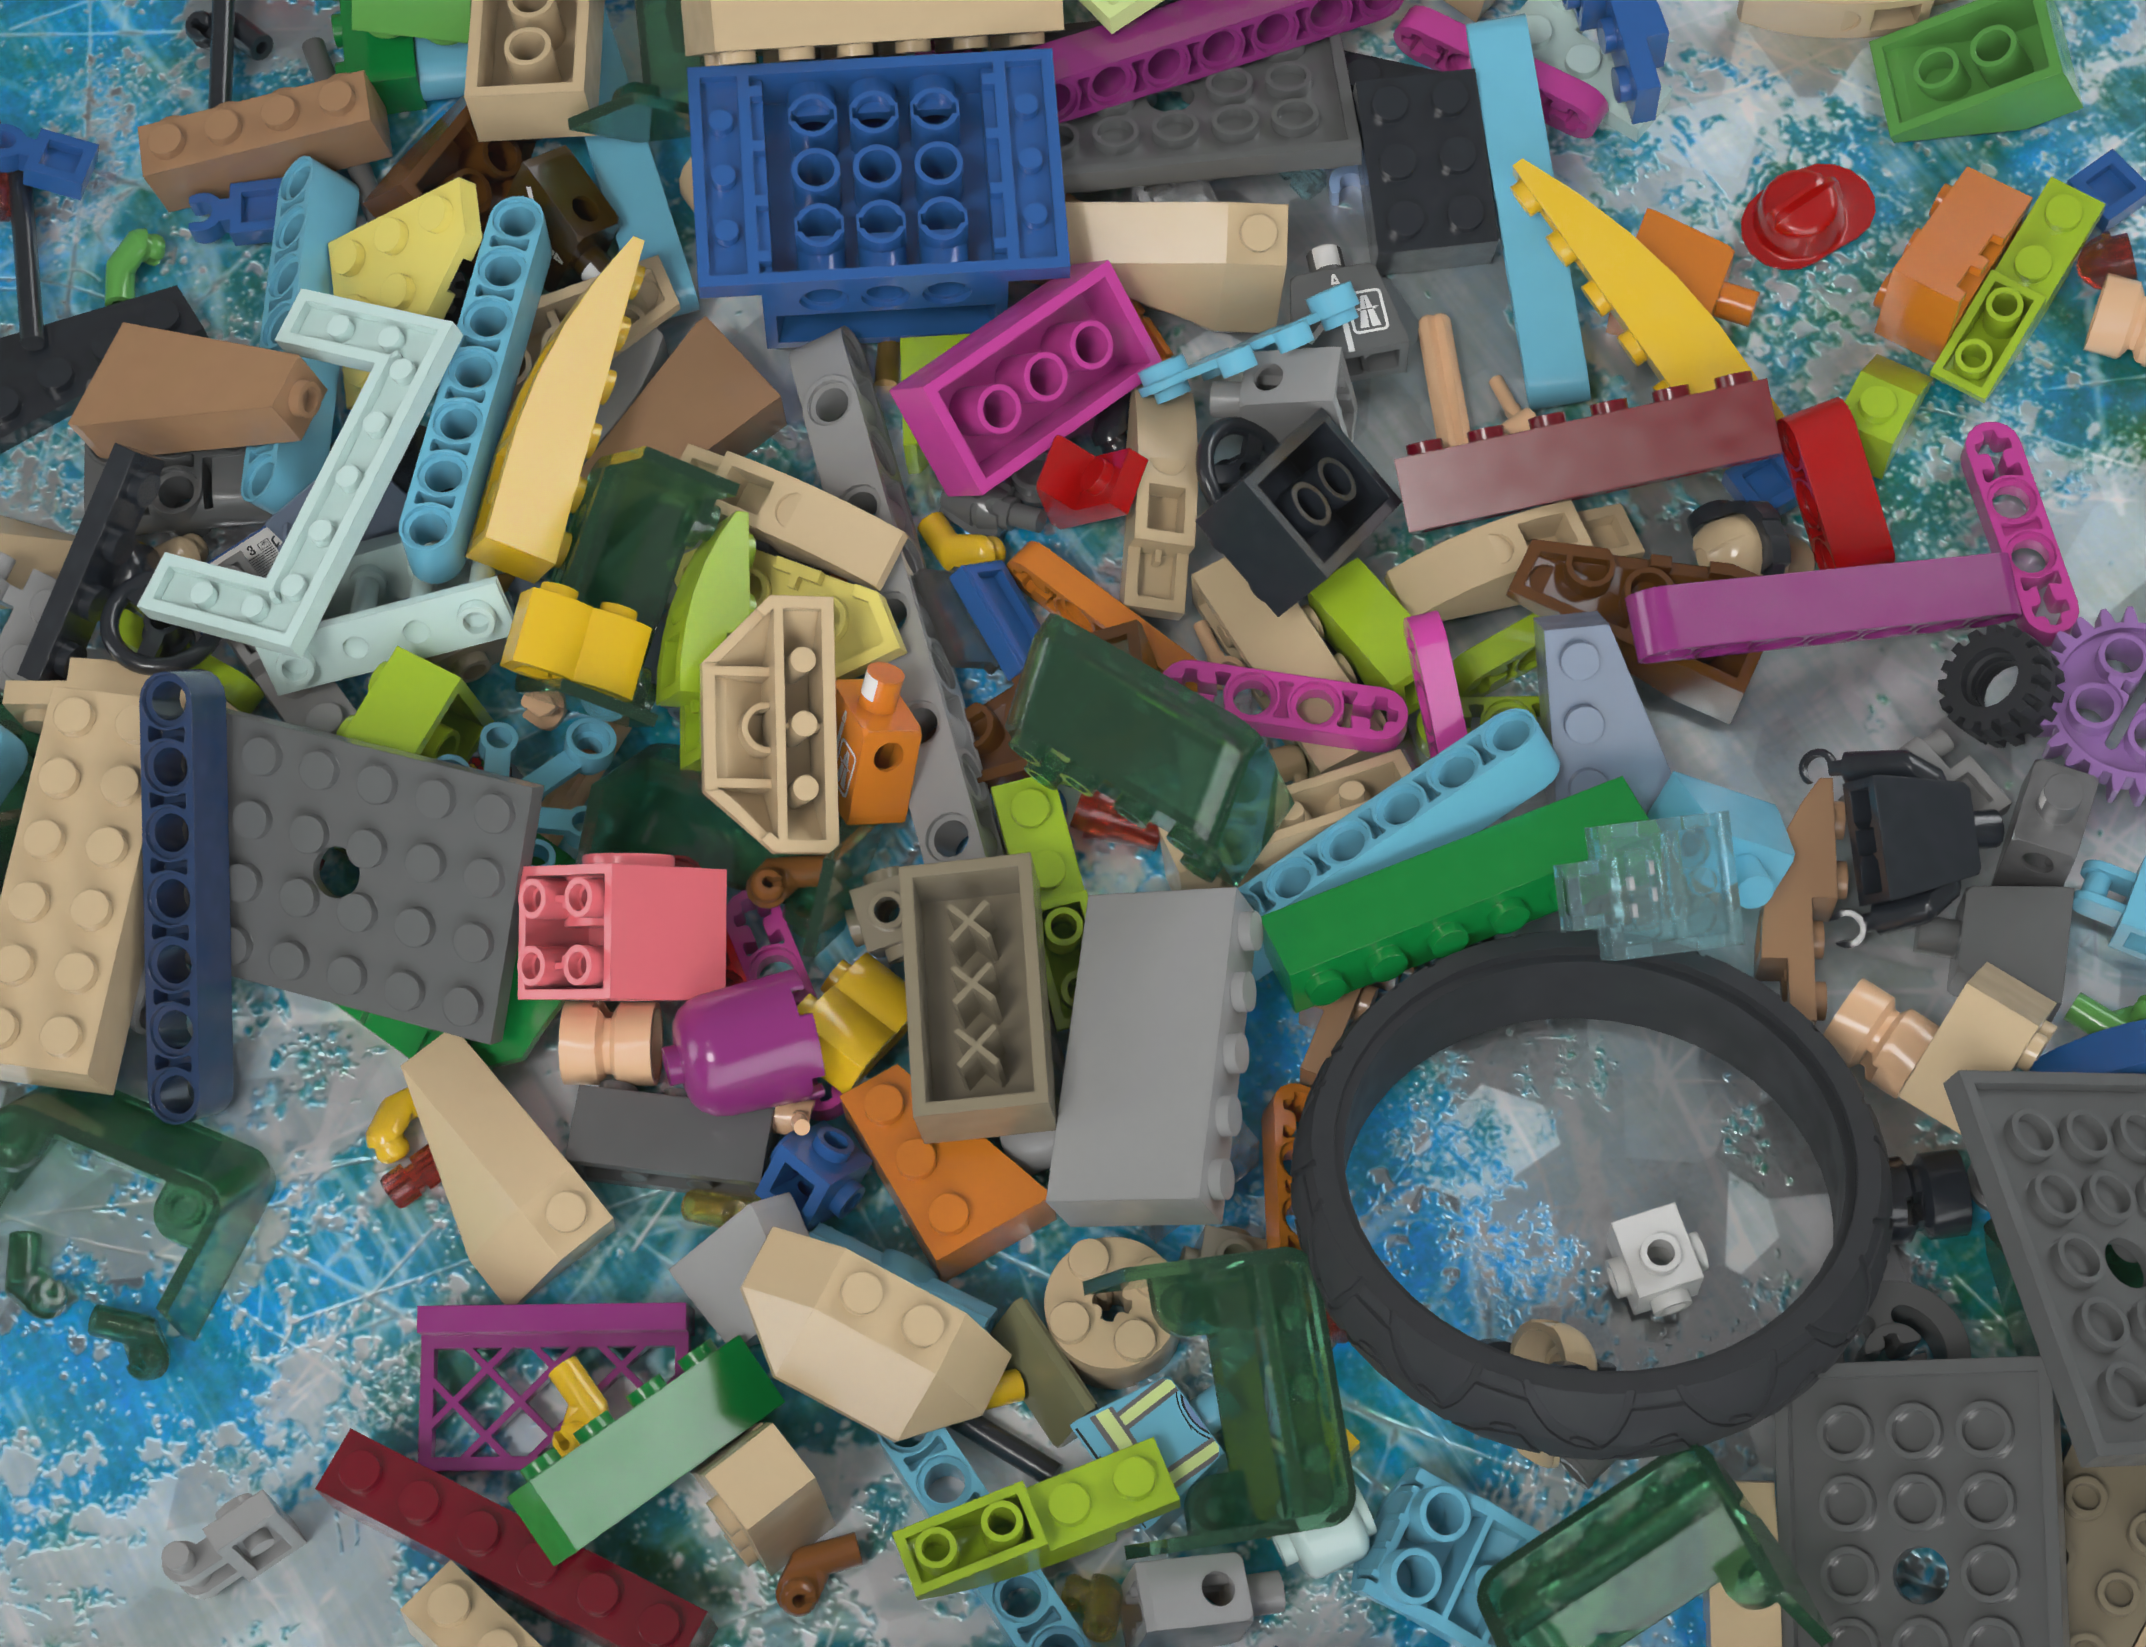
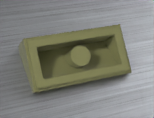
(1051, 1384)

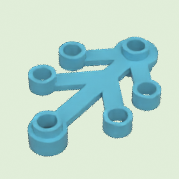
(1170, 377)
(581, 734)

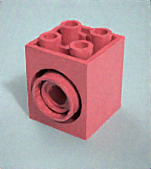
(621, 929)

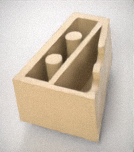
(764, 1497)

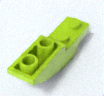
(2018, 291)
(703, 613)
(1035, 823)
(1036, 1524)

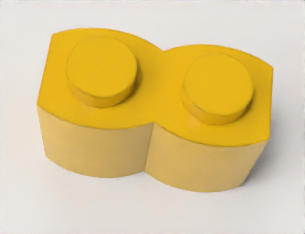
(573, 641)
(857, 1019)

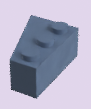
(1593, 710)

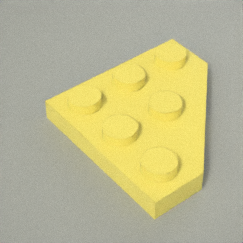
(407, 258)
(862, 617)

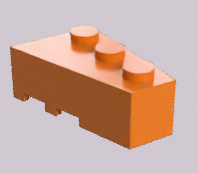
(1948, 262)
(954, 1195)

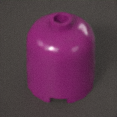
(746, 1048)

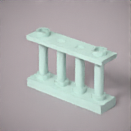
(423, 624)

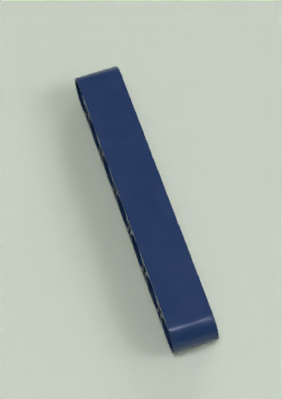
(203, 868)

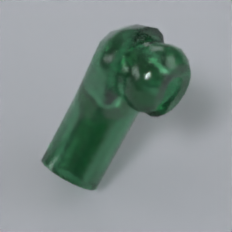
(27, 1282)

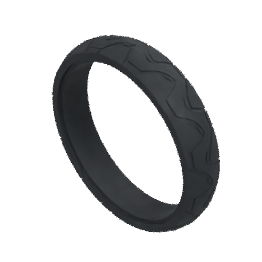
(1569, 1408)

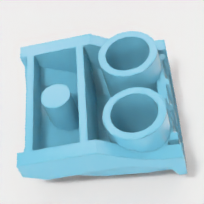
(1433, 1554)

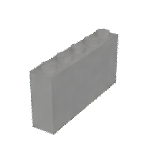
(1155, 1059)

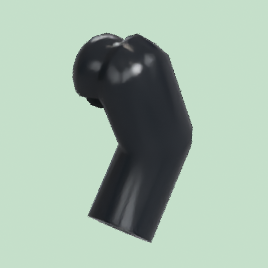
(1111, 426)

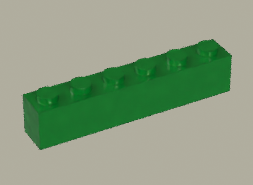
(1435, 899)

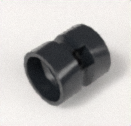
(1937, 1194)

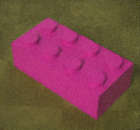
(1026, 379)

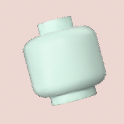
(1329, 1548)

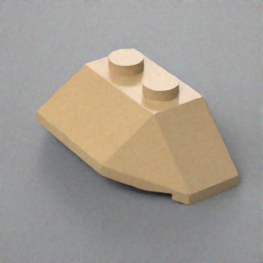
(774, 725)
(867, 1339)

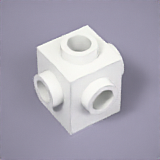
(1655, 1261)

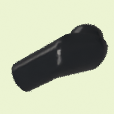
(246, 36)

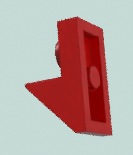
(1086, 487)

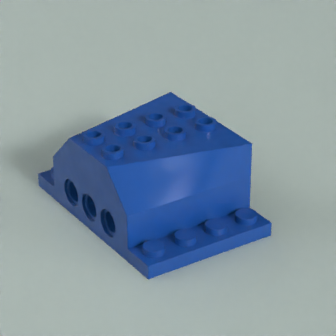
(877, 190)

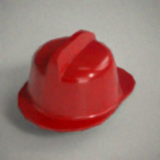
(1807, 216)

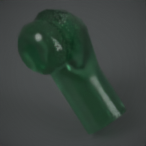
(140, 1336)

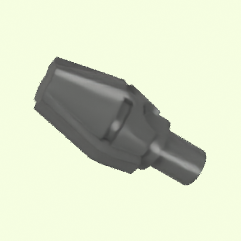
(992, 512)

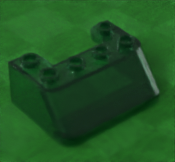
(1151, 745)

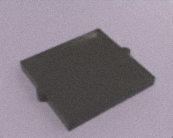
(952, 622)

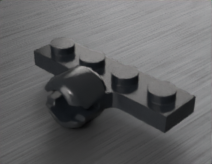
(96, 564)

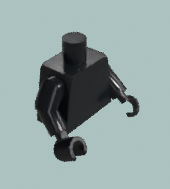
(1907, 836)

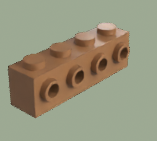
(260, 137)

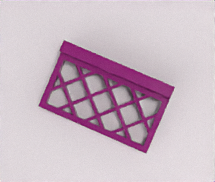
(533, 1328)

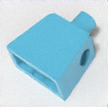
(1758, 832)

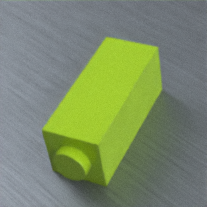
(1366, 628)

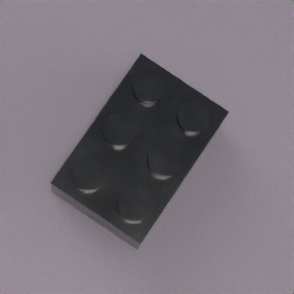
(1425, 172)
(1299, 512)

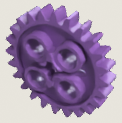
(2100, 688)

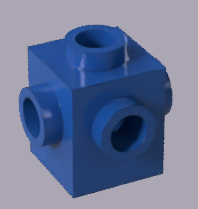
(818, 1171)

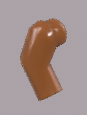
(781, 877)
(810, 1570)

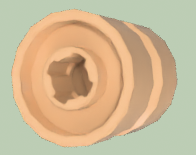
(2119, 320)
(1879, 1037)
(610, 1043)

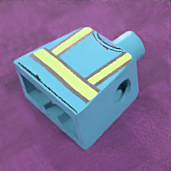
(1178, 1426)

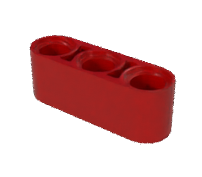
(1834, 487)

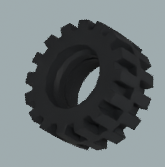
(2024, 706)

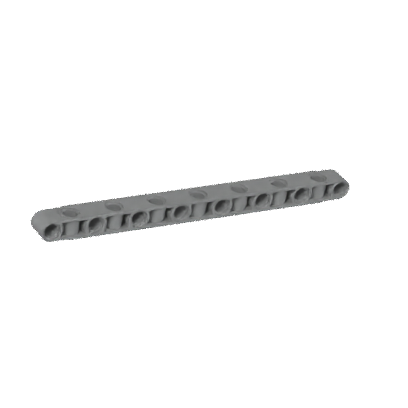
(945, 798)

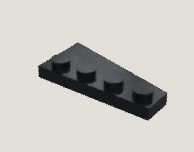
(49, 383)

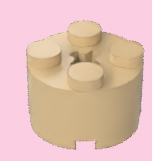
(1099, 1350)

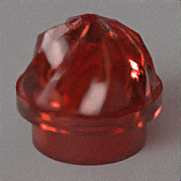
(2104, 256)

